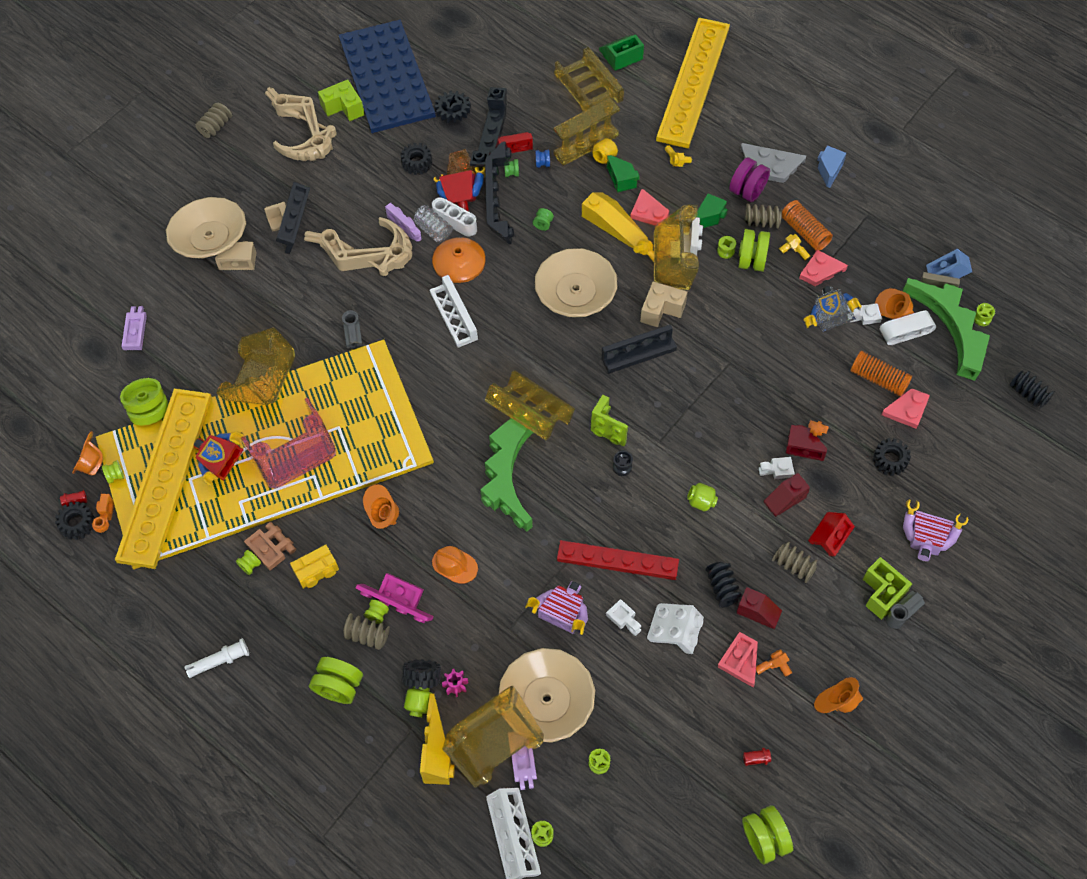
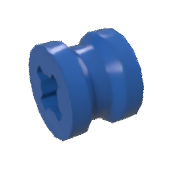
(542, 158)

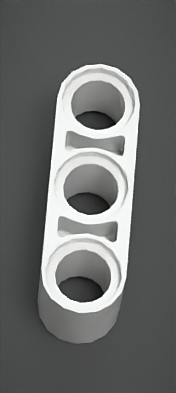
(457, 217)
(907, 327)

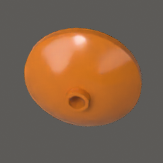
(459, 259)

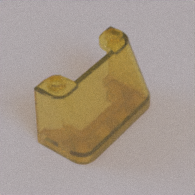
(671, 263)
(264, 369)
(492, 736)

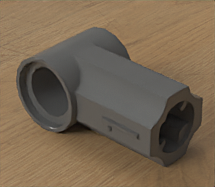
(352, 330)
(905, 609)

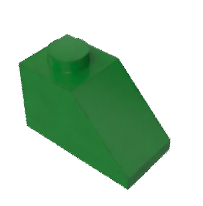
(622, 174)
(712, 211)

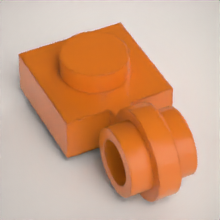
(817, 428)
(105, 509)

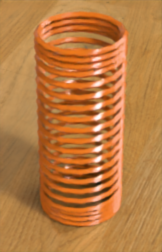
(793, 213)
(859, 361)

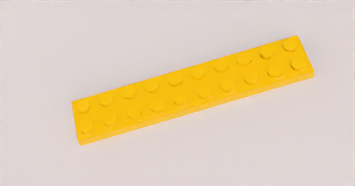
(693, 83)
(163, 479)

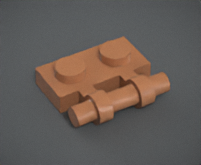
(265, 550)

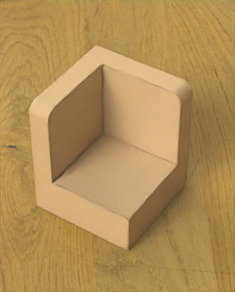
(275, 214)

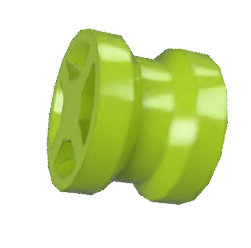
(724, 251)
(984, 310)
(113, 472)
(248, 562)
(376, 611)
(600, 756)
(540, 830)

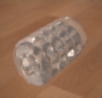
(432, 223)

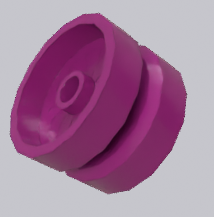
(749, 179)

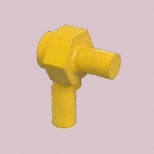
(677, 159)
(793, 242)
(645, 247)

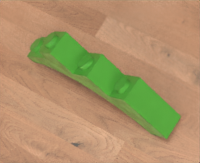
(944, 302)
(499, 468)

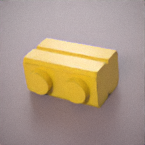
(314, 567)

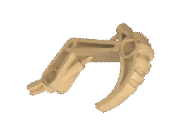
(303, 108)
(383, 258)

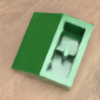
(623, 51)

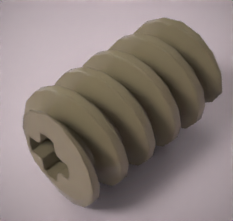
(213, 120)
(762, 215)
(795, 561)
(364, 632)

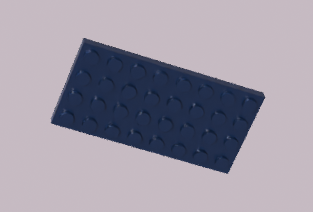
(386, 76)

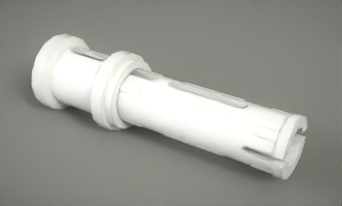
(227, 655)

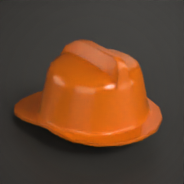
(894, 303)
(90, 457)
(380, 506)
(455, 565)
(840, 697)

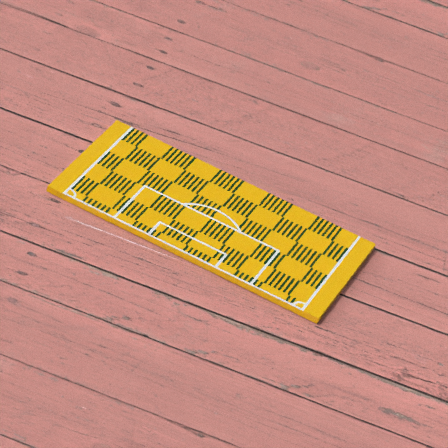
(361, 409)

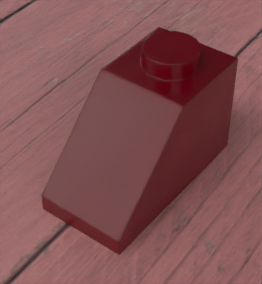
(804, 444)
(787, 495)
(759, 608)

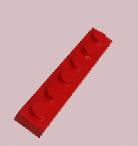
(618, 560)

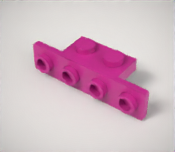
(398, 594)

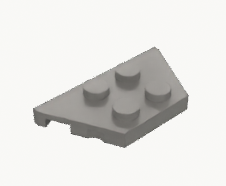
(780, 162)

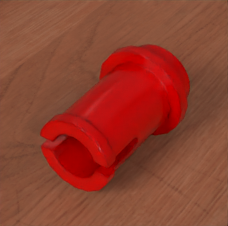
(74, 497)
(757, 757)

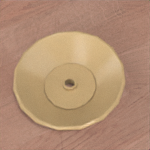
(205, 227)
(576, 270)
(563, 680)

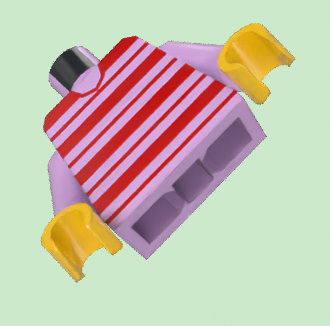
(929, 532)
(561, 607)

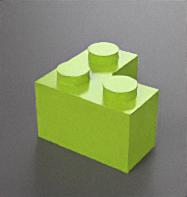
(339, 98)
(889, 587)

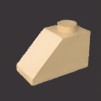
(238, 257)

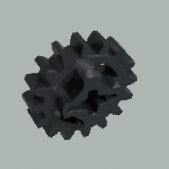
(452, 106)

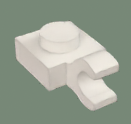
(868, 314)
(779, 467)
(623, 615)

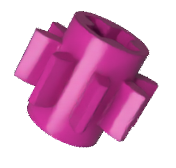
(460, 682)

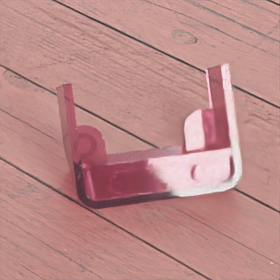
(295, 456)

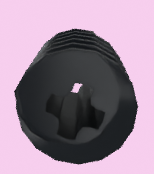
(1029, 387)
(723, 583)

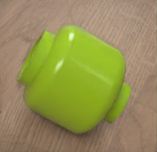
(702, 497)
(417, 701)

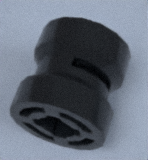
(622, 463)

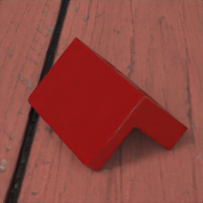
(518, 142)
(832, 532)

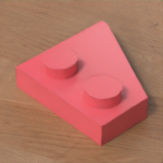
(648, 209)
(821, 268)
(907, 408)
(741, 659)

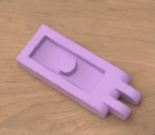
(406, 223)
(134, 329)
(524, 767)

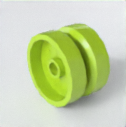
(753, 250)
(144, 401)
(336, 680)
(767, 834)

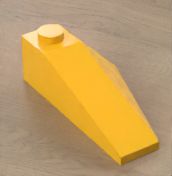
(612, 218)
(435, 763)

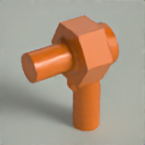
(779, 659)

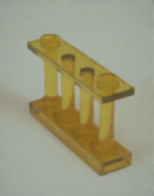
(597, 70)
(584, 143)
(525, 414)

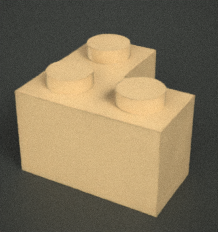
(662, 300)

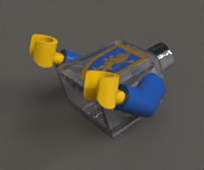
(832, 309)

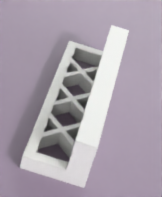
(458, 307)
(508, 834)

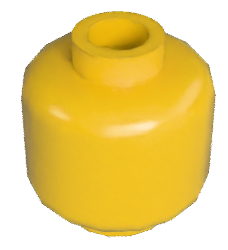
(603, 149)

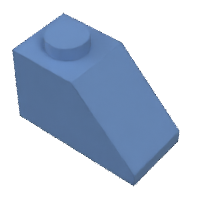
(830, 164)
(953, 265)

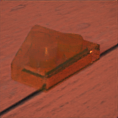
(459, 162)

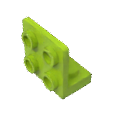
(606, 426)

